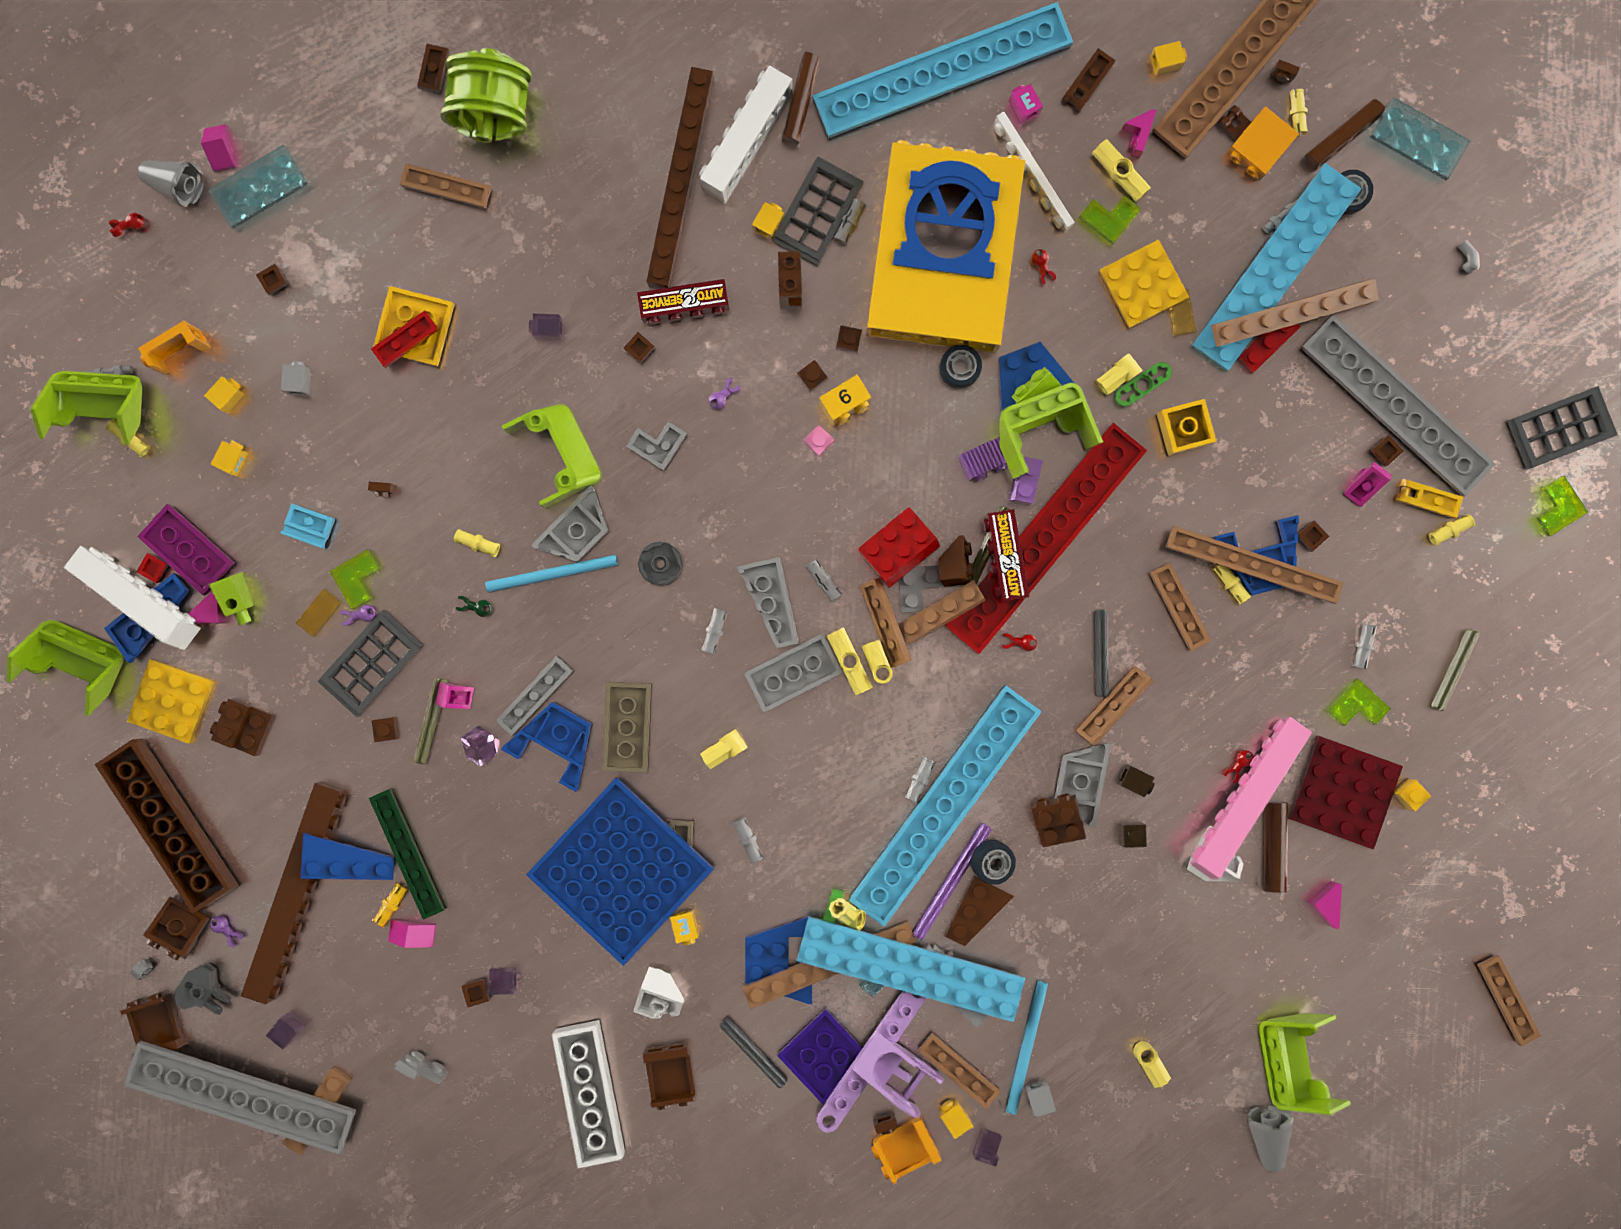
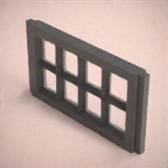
(836, 174)
(1601, 412)
(341, 693)

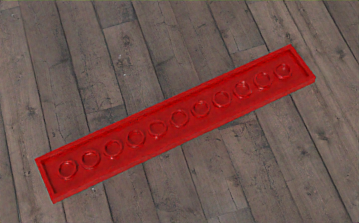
(1054, 530)

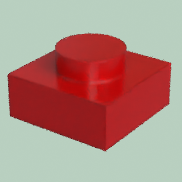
(152, 568)

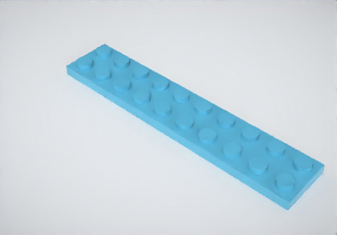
(1281, 258)
(911, 969)

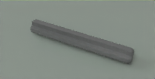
(1101, 653)
(753, 1052)

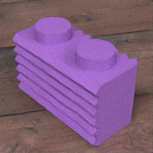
(983, 460)
(1025, 485)

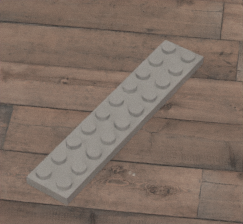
(1398, 406)
(239, 1097)

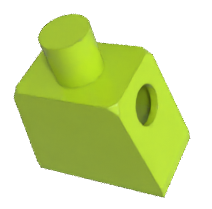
(231, 590)

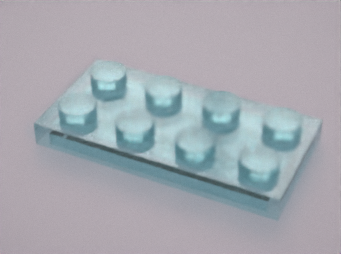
(1420, 138)
(258, 186)

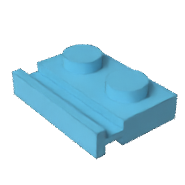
(307, 526)

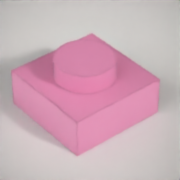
(818, 440)

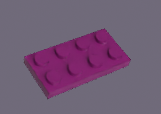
(185, 549)

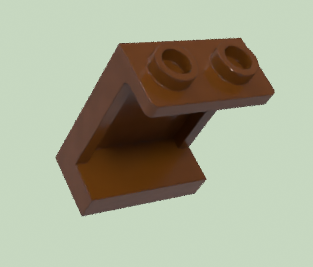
(790, 279)
(155, 1021)
(670, 1076)

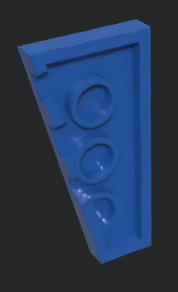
(131, 636)
(336, 860)

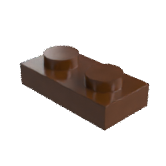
(433, 68)

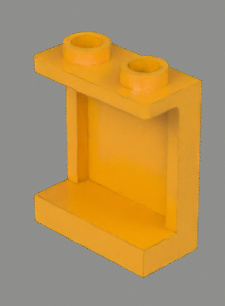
(1262, 143)
(171, 342)
(905, 1149)

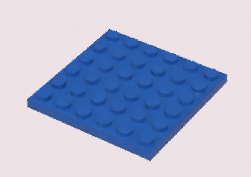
(620, 871)

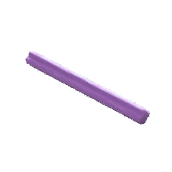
(950, 882)

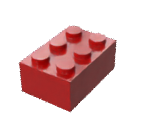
(899, 547)

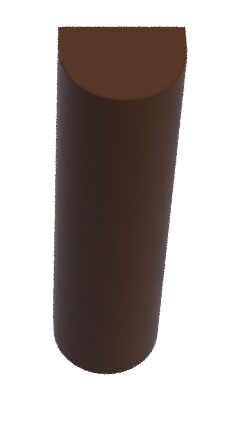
(800, 98)
(1344, 134)
(1275, 847)

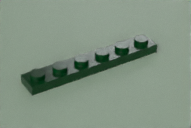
(406, 854)

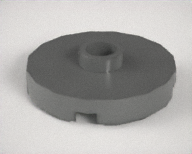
(648, 563)

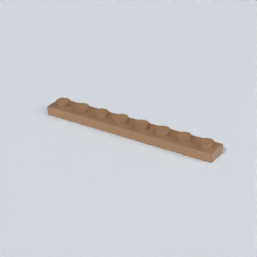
(1295, 312)
(1254, 565)
(806, 975)

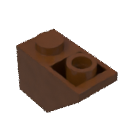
(954, 563)

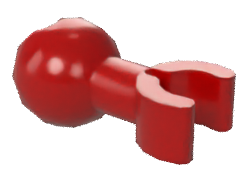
(134, 221)
(1041, 261)
(1023, 642)
(1242, 761)

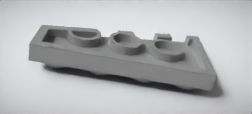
(769, 590)

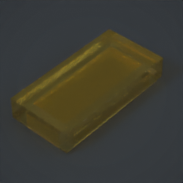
(1183, 318)
(318, 612)

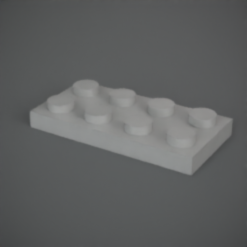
(793, 673)

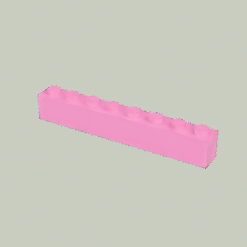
(1250, 798)

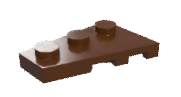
(975, 910)

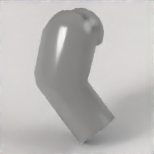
(1472, 257)

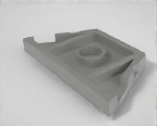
(575, 529)
(1084, 775)

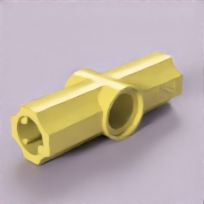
(1111, 159)
(856, 675)

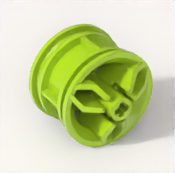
(486, 95)

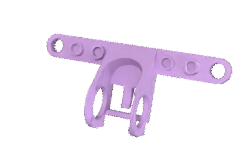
(878, 1062)

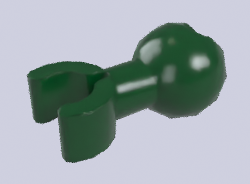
(479, 607)

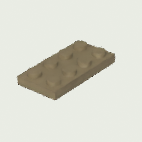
(626, 727)

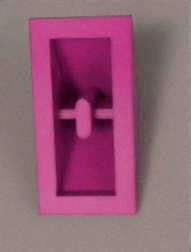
(218, 147)
(208, 611)
(454, 696)
(1328, 904)
(411, 933)

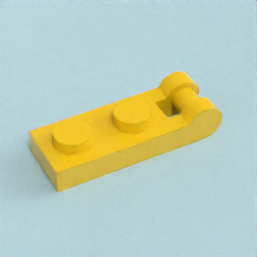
(1430, 499)

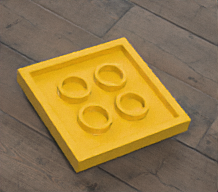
(1143, 284)
(405, 305)
(170, 701)

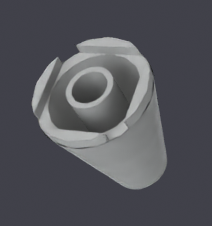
(173, 179)
(1272, 1135)

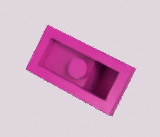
(1140, 127)
(1367, 484)

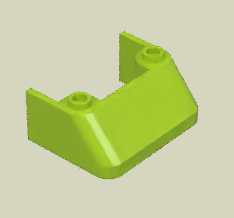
(89, 395)
(1062, 404)
(571, 444)
(72, 653)
(1289, 1065)

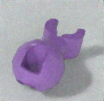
(720, 397)
(363, 613)
(222, 927)

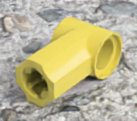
(1122, 372)
(877, 659)
(727, 747)
(847, 914)
(1151, 1064)

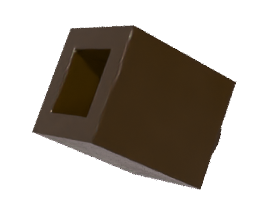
(1136, 781)
(1132, 835)

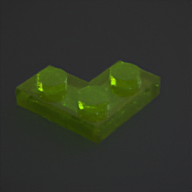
(1110, 224)
(1566, 506)
(350, 575)
(1358, 699)

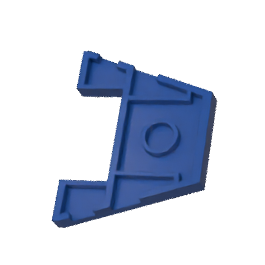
(1019, 366)
(1282, 552)
(561, 734)
(769, 953)

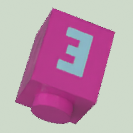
(1025, 102)

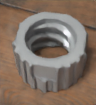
(141, 969)

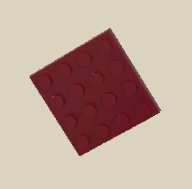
(1345, 792)

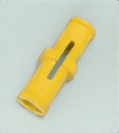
(390, 904)

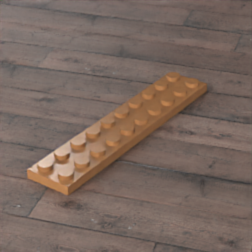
(1230, 72)

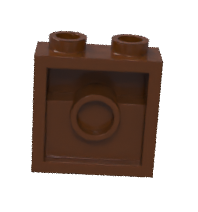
(241, 726)
(1058, 820)
(175, 929)

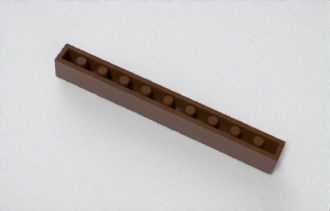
(680, 178)
(291, 898)

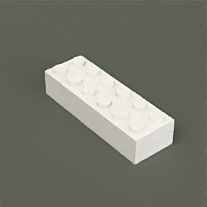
(746, 134)
(133, 597)
(588, 1094)

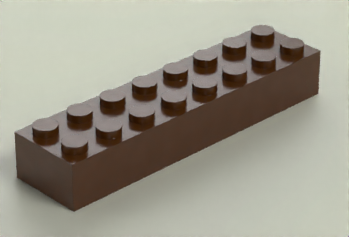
(166, 825)

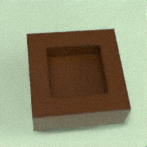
(1284, 71)
(272, 279)
(848, 338)
(639, 347)
(812, 375)
(1387, 450)
(382, 489)
(1312, 536)
(384, 729)
(475, 992)
(885, 1124)

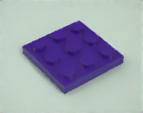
(821, 1054)

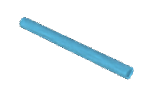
(551, 573)
(1026, 1048)

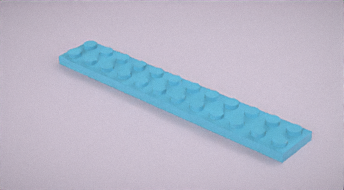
(942, 70)
(944, 805)

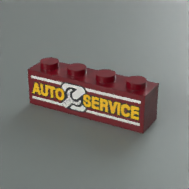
(683, 301)
(1007, 555)

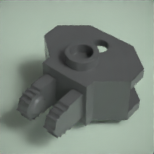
(199, 988)

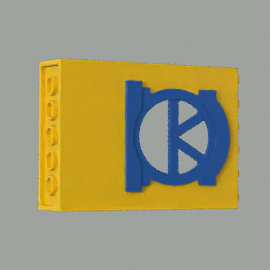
(936, 297)

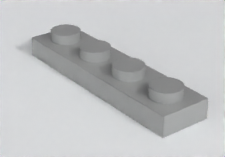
(534, 695)

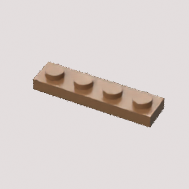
(445, 186)
(1180, 606)
(941, 612)
(885, 622)
(1114, 706)
(1509, 1000)
(959, 1070)
(330, 1090)

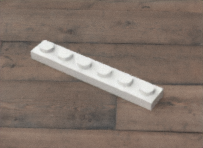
(1037, 179)

